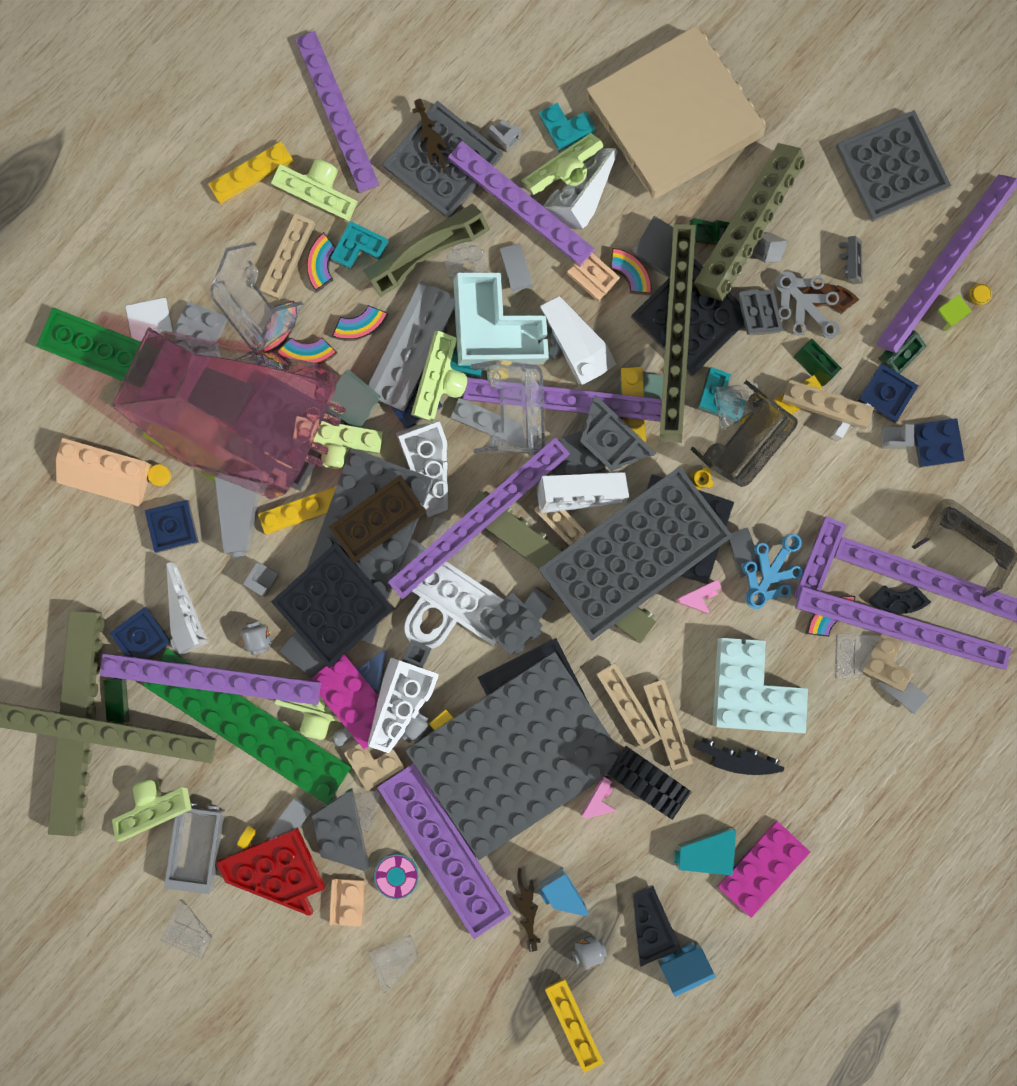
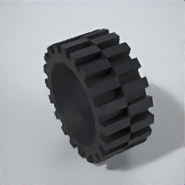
(649, 782)

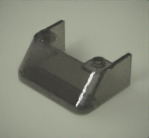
(753, 442)
(954, 516)

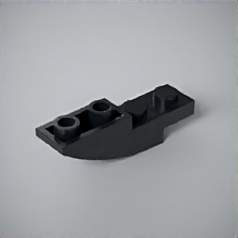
(745, 762)

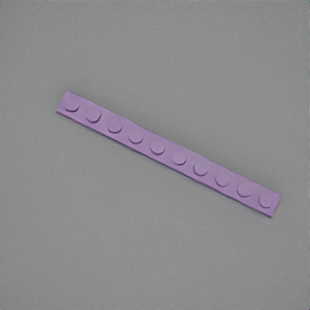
(947, 263)
(574, 400)
(478, 518)
(926, 578)
(903, 628)
(210, 679)

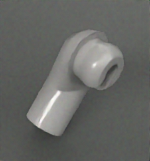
(555, 349)

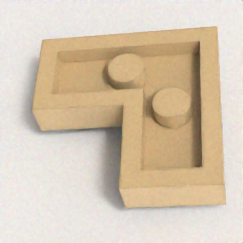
(882, 665)
(373, 771)

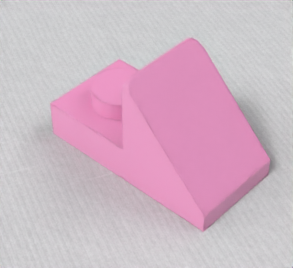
(694, 599)
(595, 805)

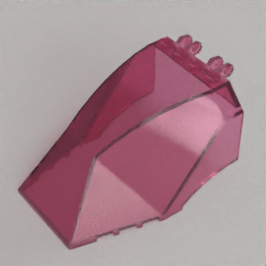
(229, 408)

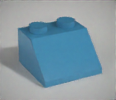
(562, 894)
(686, 968)

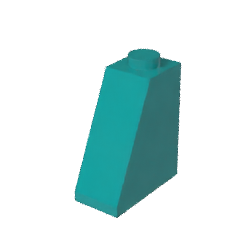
(708, 853)

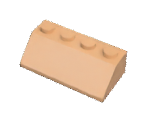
(101, 472)

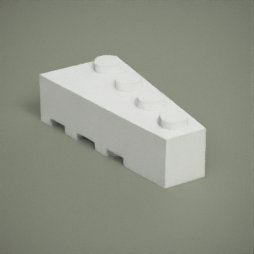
(581, 491)

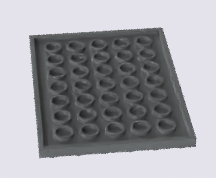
(515, 755)

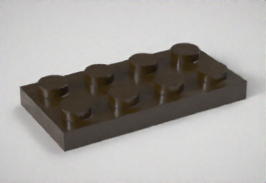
(377, 519)

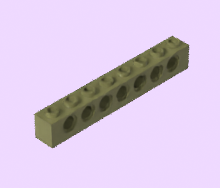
(750, 221)

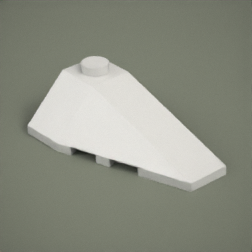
(578, 203)
(581, 346)
(426, 454)
(184, 622)
(400, 698)

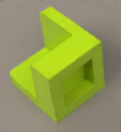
(954, 311)

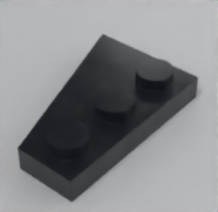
(653, 928)

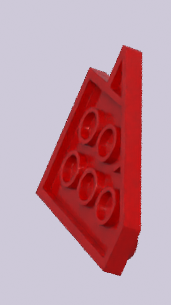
(276, 870)

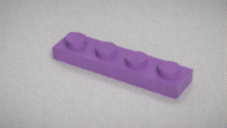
(821, 555)

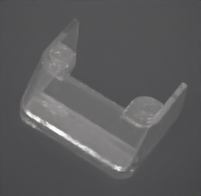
(245, 305)
(520, 407)

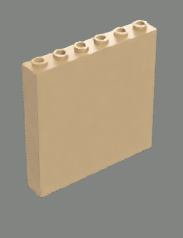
(675, 112)

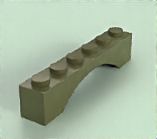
(457, 229)

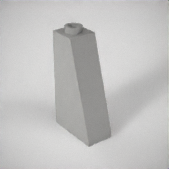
(237, 516)

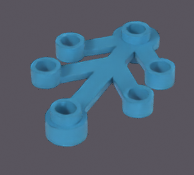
(770, 573)

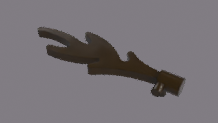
(432, 136)
(524, 908)

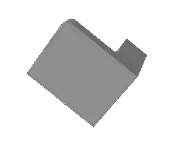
(505, 135)
(769, 248)
(898, 437)
(261, 579)

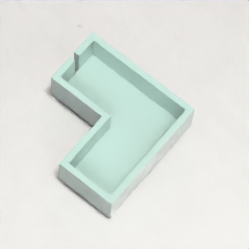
(487, 334)
(742, 697)

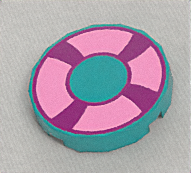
(396, 876)

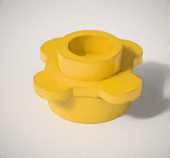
(705, 474)

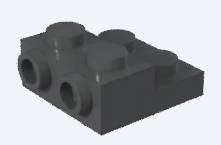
(512, 624)

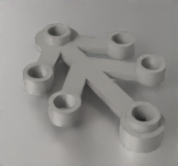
(805, 301)

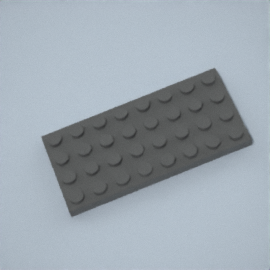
(358, 481)
(635, 553)

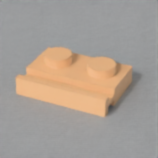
(594, 277)
(347, 902)

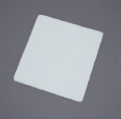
(148, 314)

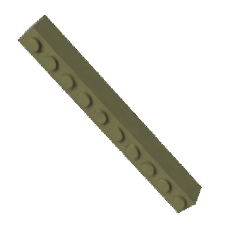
(677, 334)
(538, 551)
(77, 698)
(106, 732)

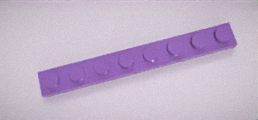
(337, 112)
(521, 204)

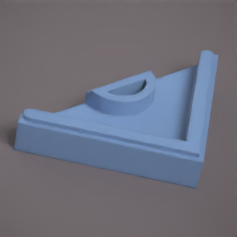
(373, 670)

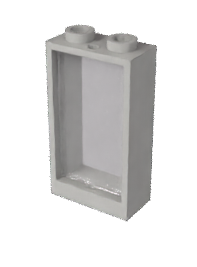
(195, 849)

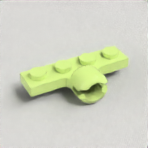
(565, 166)
(316, 188)
(438, 377)
(343, 438)
(315, 719)
(150, 809)

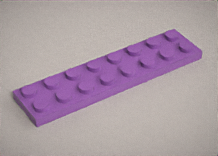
(444, 851)

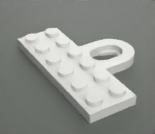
(455, 596)

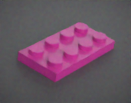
(349, 698)
(763, 868)

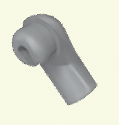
(341, 736)

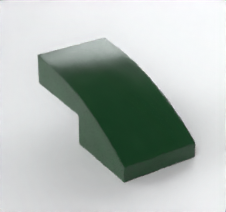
(708, 232)

